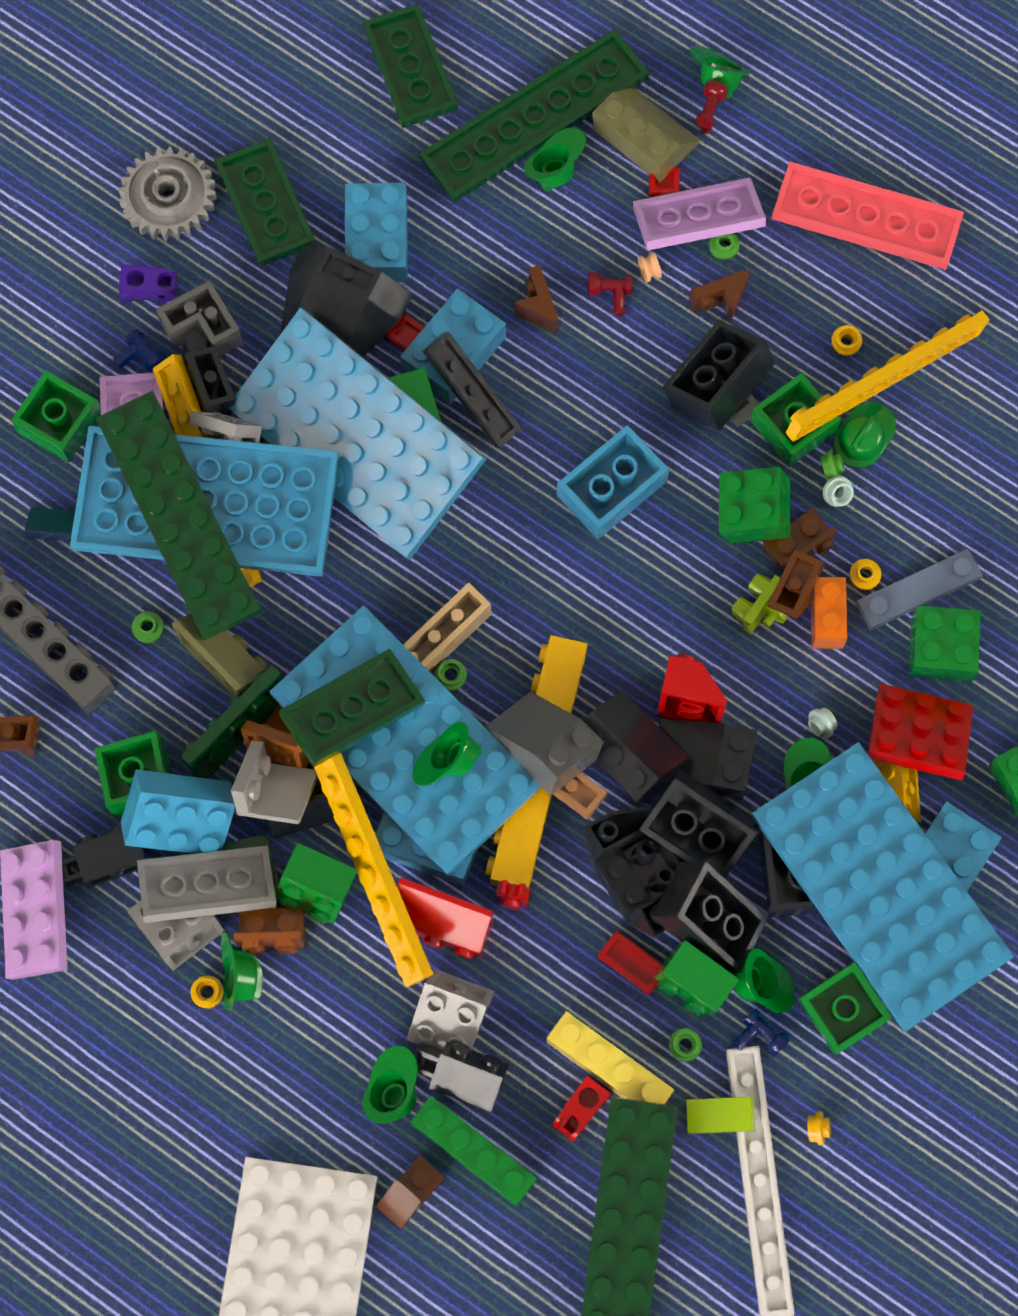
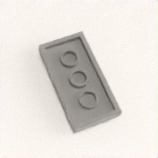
(206, 884)

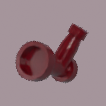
(714, 93)
(618, 286)

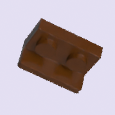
(807, 535)

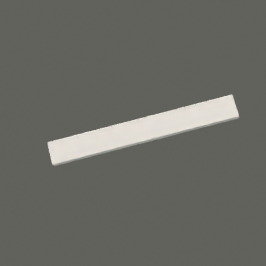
(761, 1188)

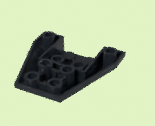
(344, 296)
(631, 865)

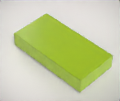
(720, 1115)

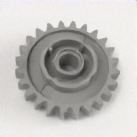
(170, 214)

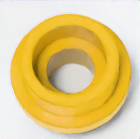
(846, 332)
(861, 582)
(200, 984)
(818, 1128)

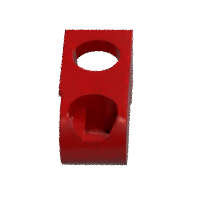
(581, 1108)

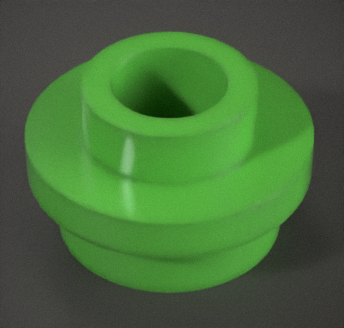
(724, 253)
(832, 464)
(151, 635)
(455, 666)
(692, 1037)

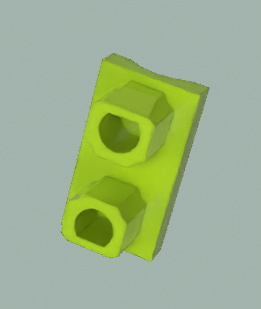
(753, 614)

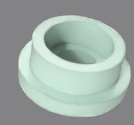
(843, 495)
(822, 722)

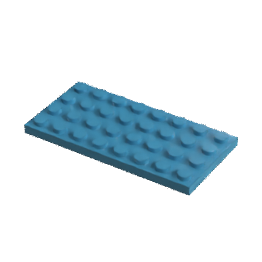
(395, 457)
(265, 497)
(452, 813)
(882, 886)

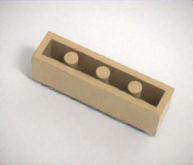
(449, 627)

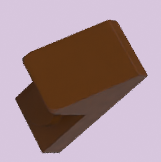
(725, 290)
(539, 306)
(796, 584)
(19, 734)
(410, 1191)

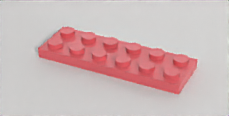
(867, 215)

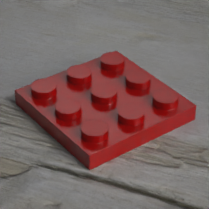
(920, 731)

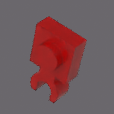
(512, 895)

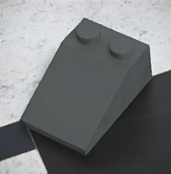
(546, 741)

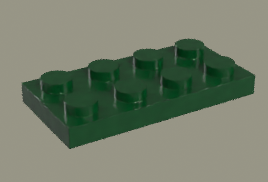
(410, 65)
(264, 202)
(351, 707)
(224, 732)

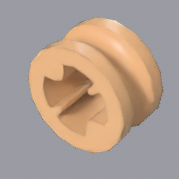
(649, 267)

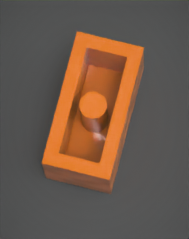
(829, 613)

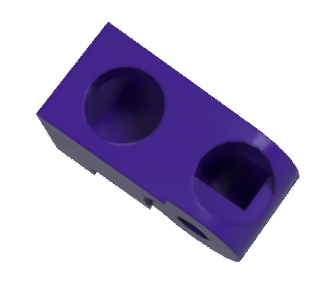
(147, 283)

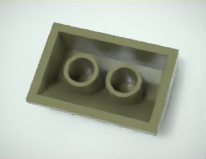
(643, 132)
(221, 655)

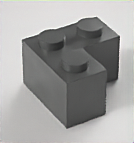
(200, 312)

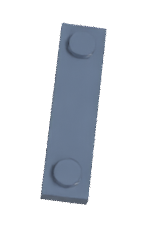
(919, 589)

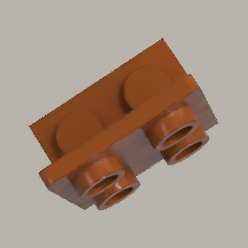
(278, 740)
(271, 929)

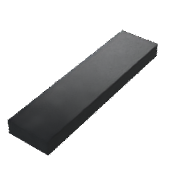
(471, 389)

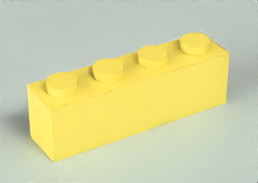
(606, 1062)

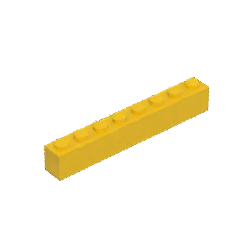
(522, 833)

